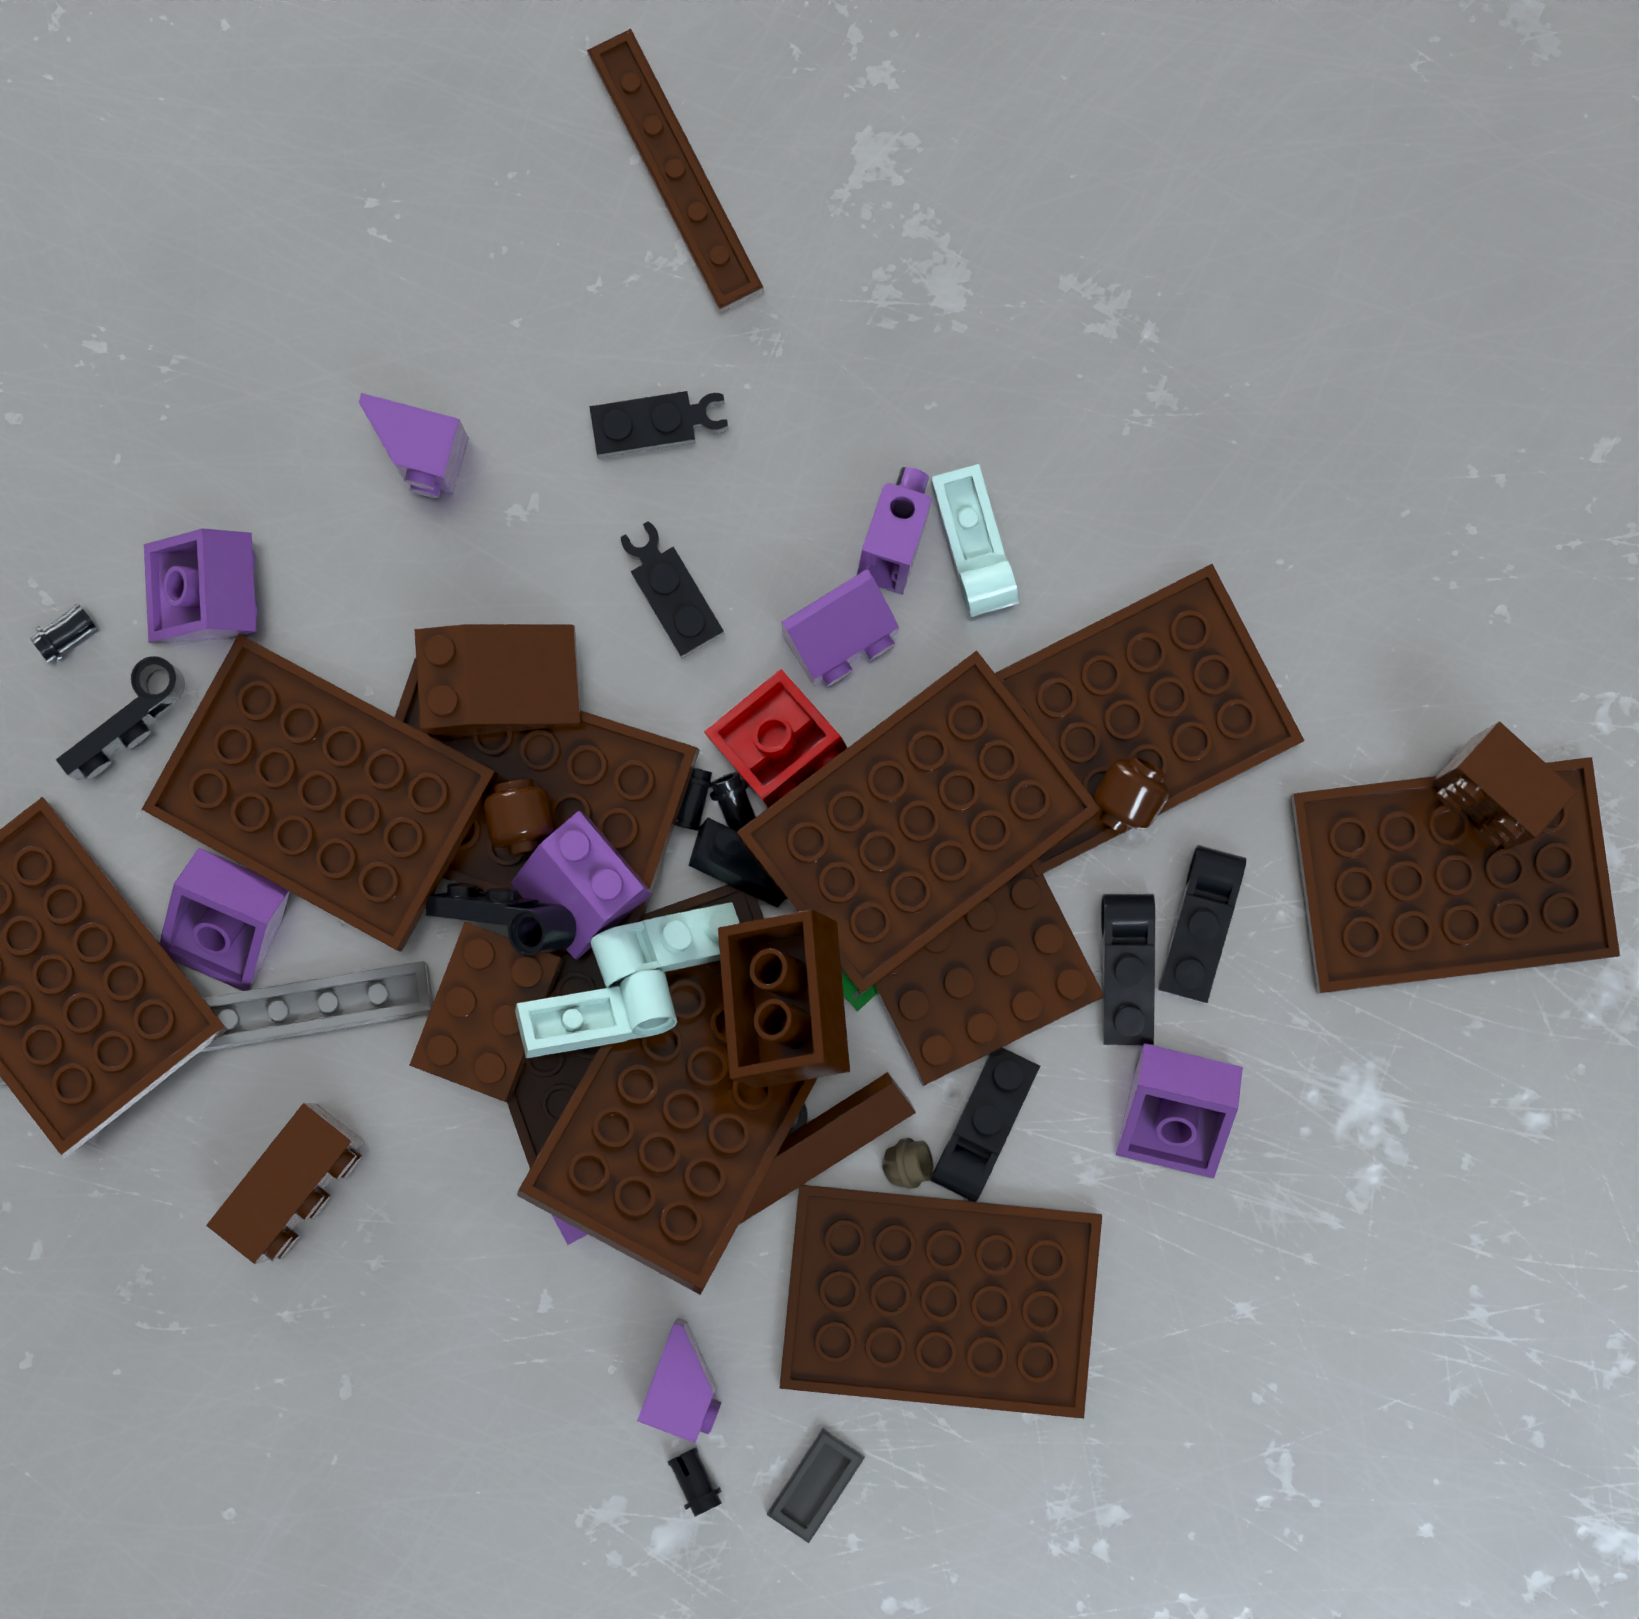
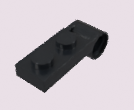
(128, 725)
(1202, 923)
(531, 925)
(1128, 969)
(985, 1124)

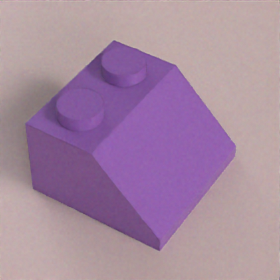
(420, 442)
(200, 586)
(841, 629)
(584, 875)
(222, 919)
(1180, 1111)
(681, 1389)

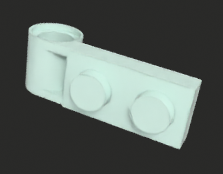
(974, 540)
(661, 943)
(597, 1017)

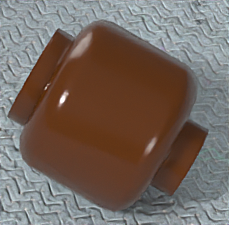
(1131, 794)
(518, 816)

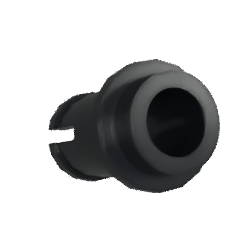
(63, 633)
(694, 800)
(733, 800)
(695, 1482)

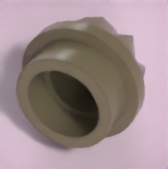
(908, 1163)

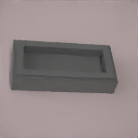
(815, 1485)

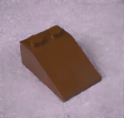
(496, 678)

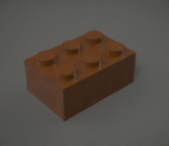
(1502, 788)
(783, 999)
(473, 1020)
(287, 1184)

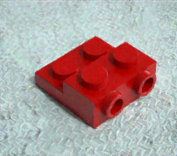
(775, 738)

